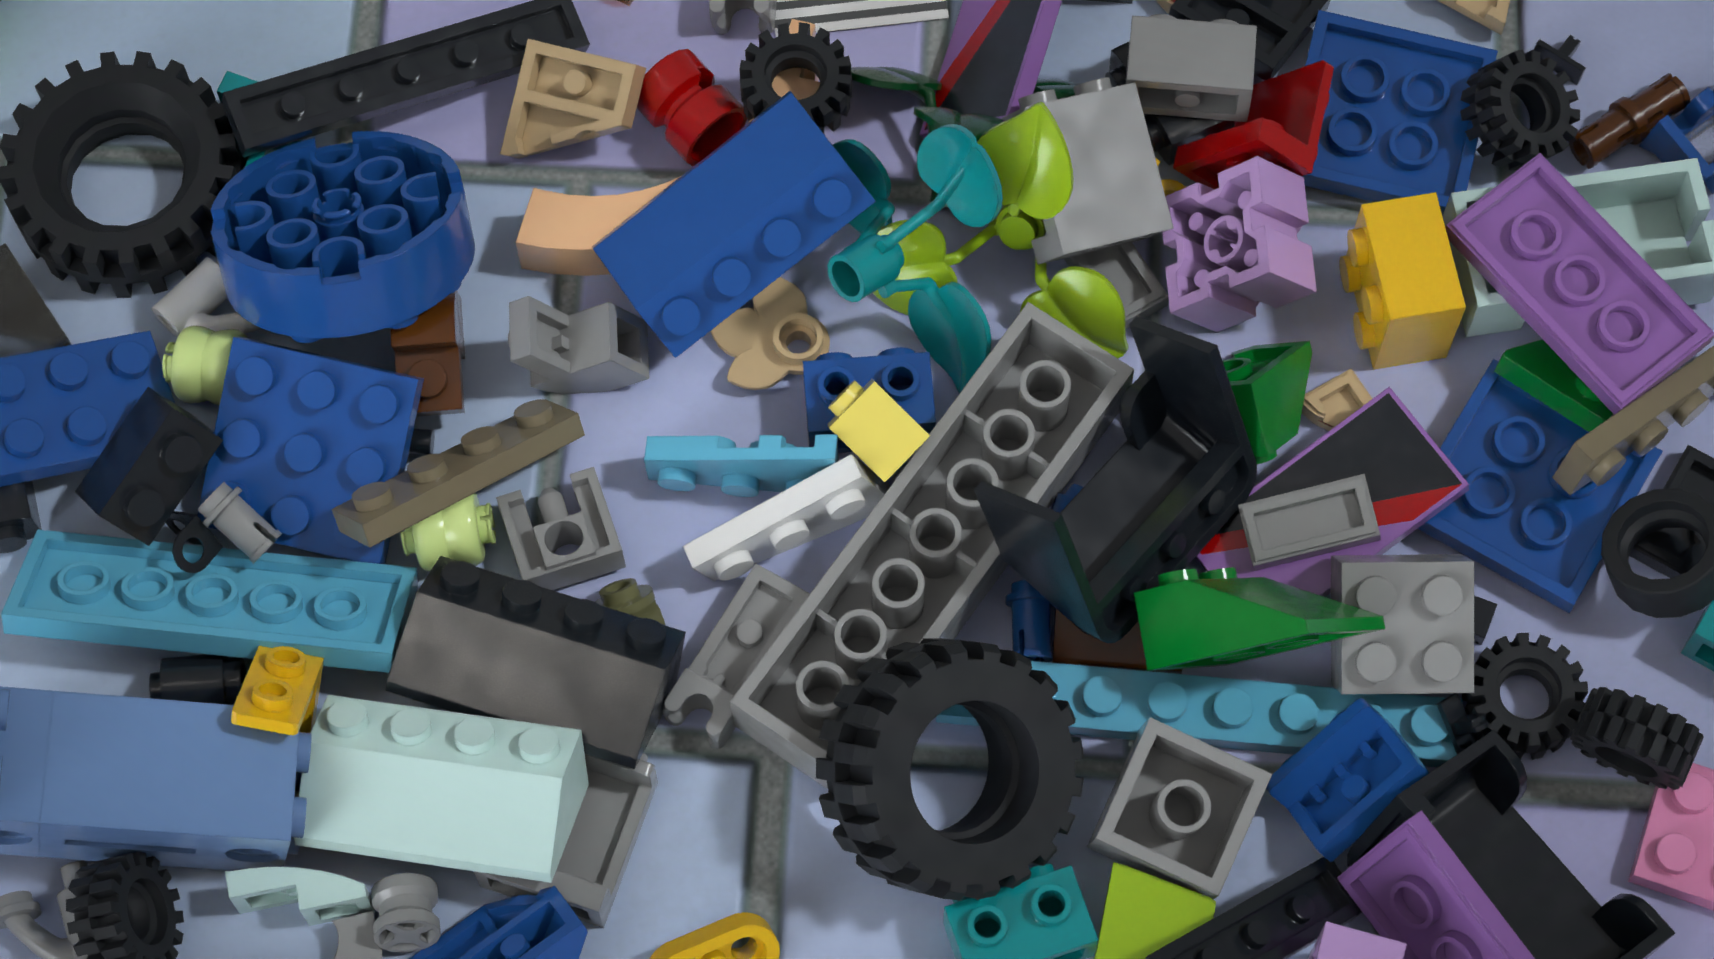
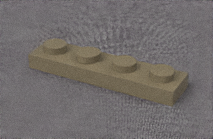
(1638, 425)
(448, 477)

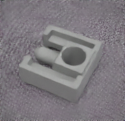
(589, 529)

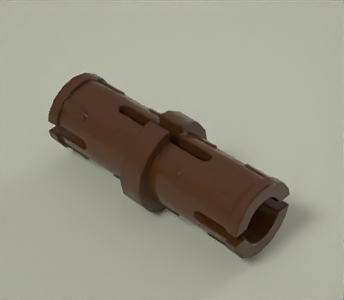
(1629, 120)

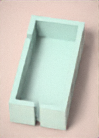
(1648, 207)

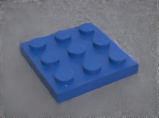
(1393, 111)
(306, 437)
(1514, 509)

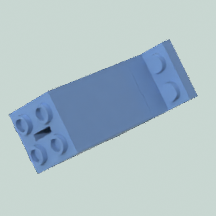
(148, 777)

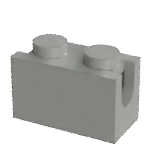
(1192, 66)

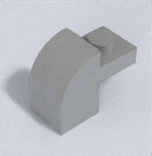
(578, 351)

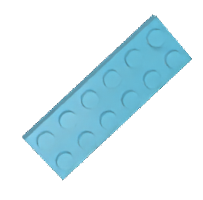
(140, 598)

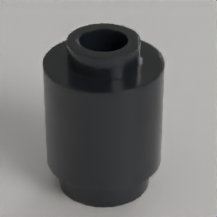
(199, 679)

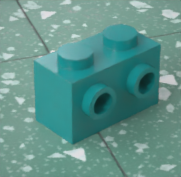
(1032, 921)

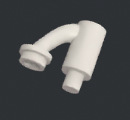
(196, 299)

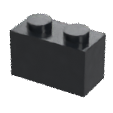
(148, 466)

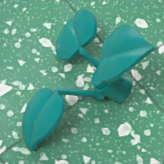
(943, 318)

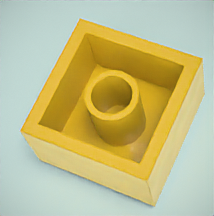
(1402, 281)

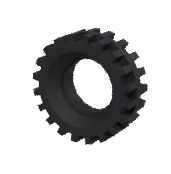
(77, 120)

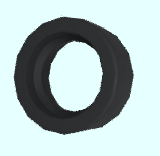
(1644, 516)

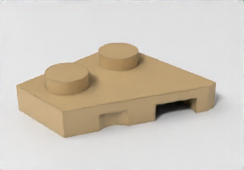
(569, 99)

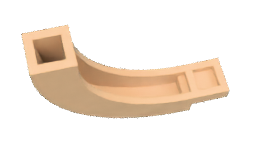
(564, 227)

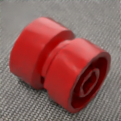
(694, 110)

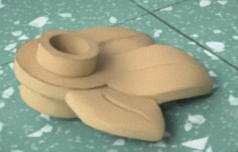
(762, 333)

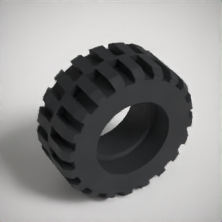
(1025, 784)

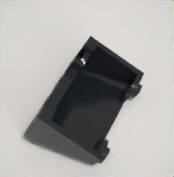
(1528, 884)

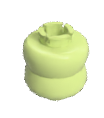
(198, 363)
(453, 533)

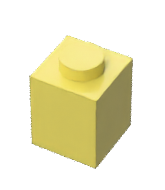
(875, 427)

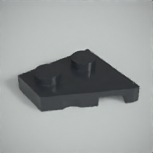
(1278, 22)

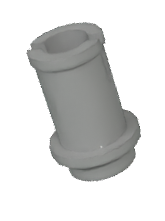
(238, 521)

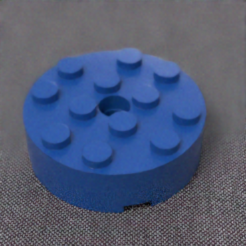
(343, 235)

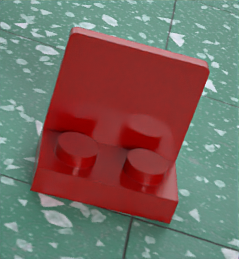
(1280, 128)

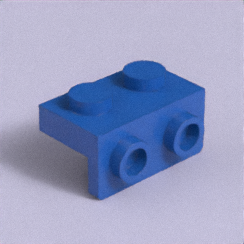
(1345, 777)

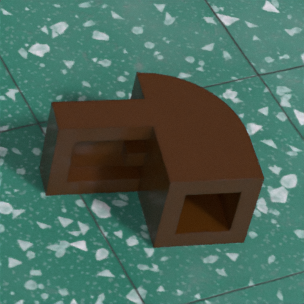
(434, 352)

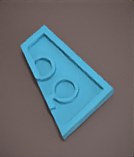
(741, 472)

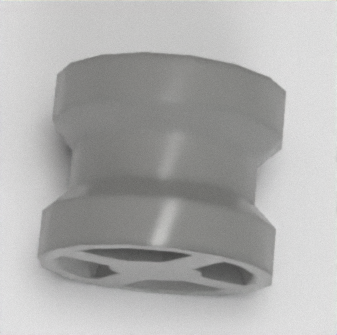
(405, 912)

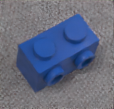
(896, 370)

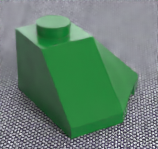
(1270, 392)

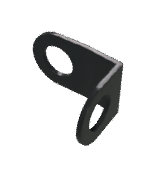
(195, 533)

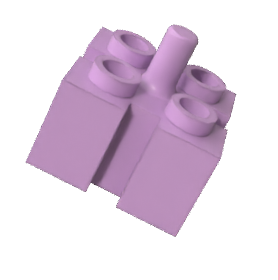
(1238, 245)

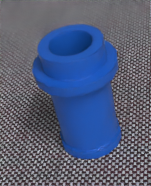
(1030, 622)

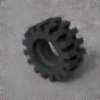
(798, 51)
(1543, 97)
(1546, 666)
(1636, 738)
(124, 909)

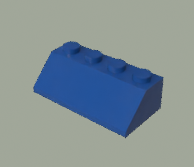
(733, 224)

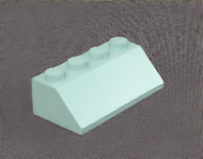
(442, 788)

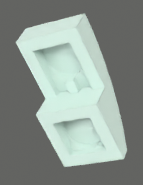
(319, 893)

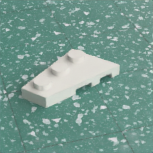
(789, 519)

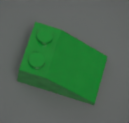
(1232, 620)

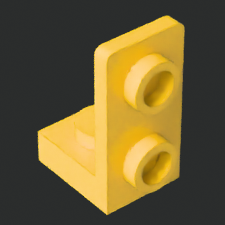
(279, 691)

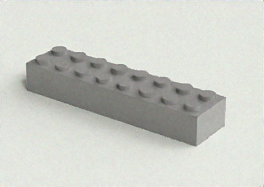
(926, 545)

